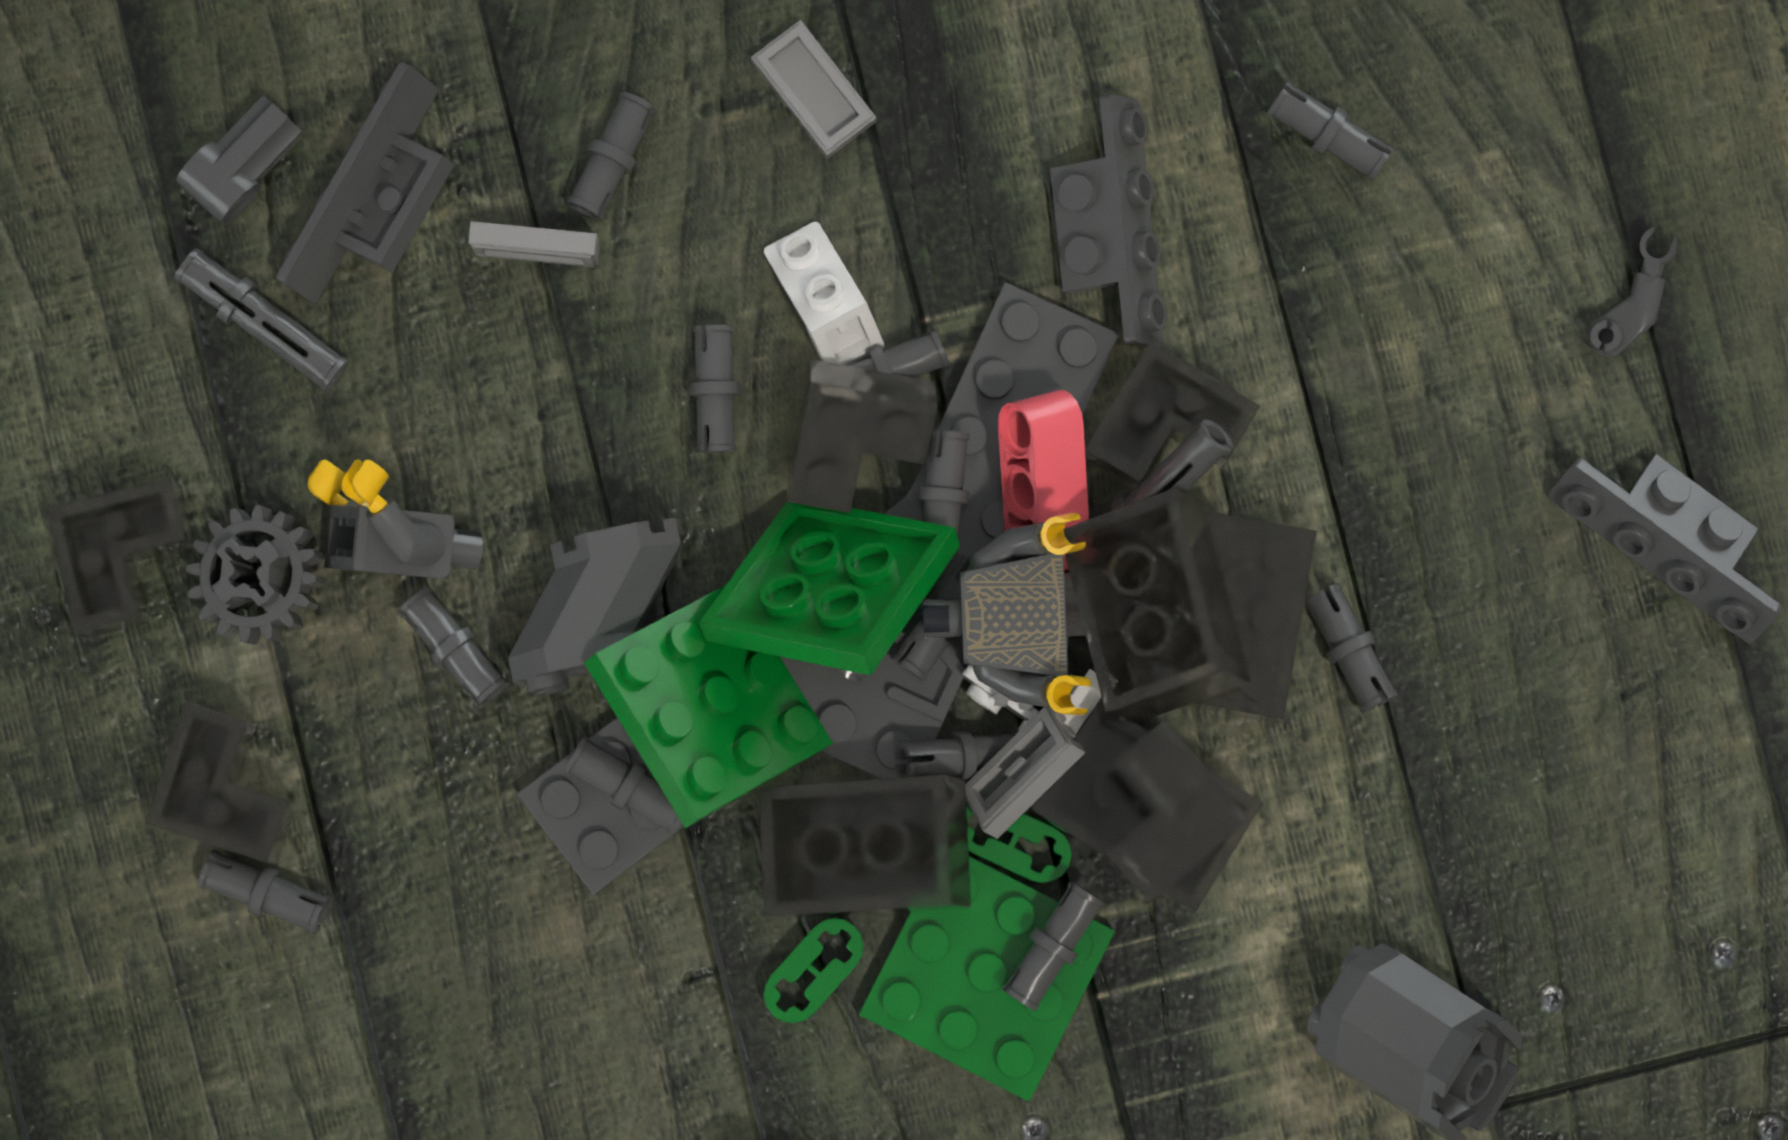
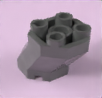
(592, 601)
(1416, 1041)

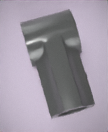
(228, 173)

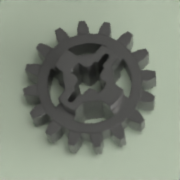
(232, 589)

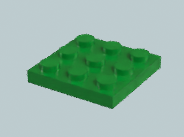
(830, 586)
(705, 712)
(949, 978)

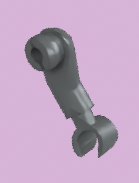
(1639, 310)

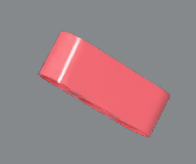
(1042, 460)

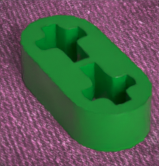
(1017, 861)
(802, 959)

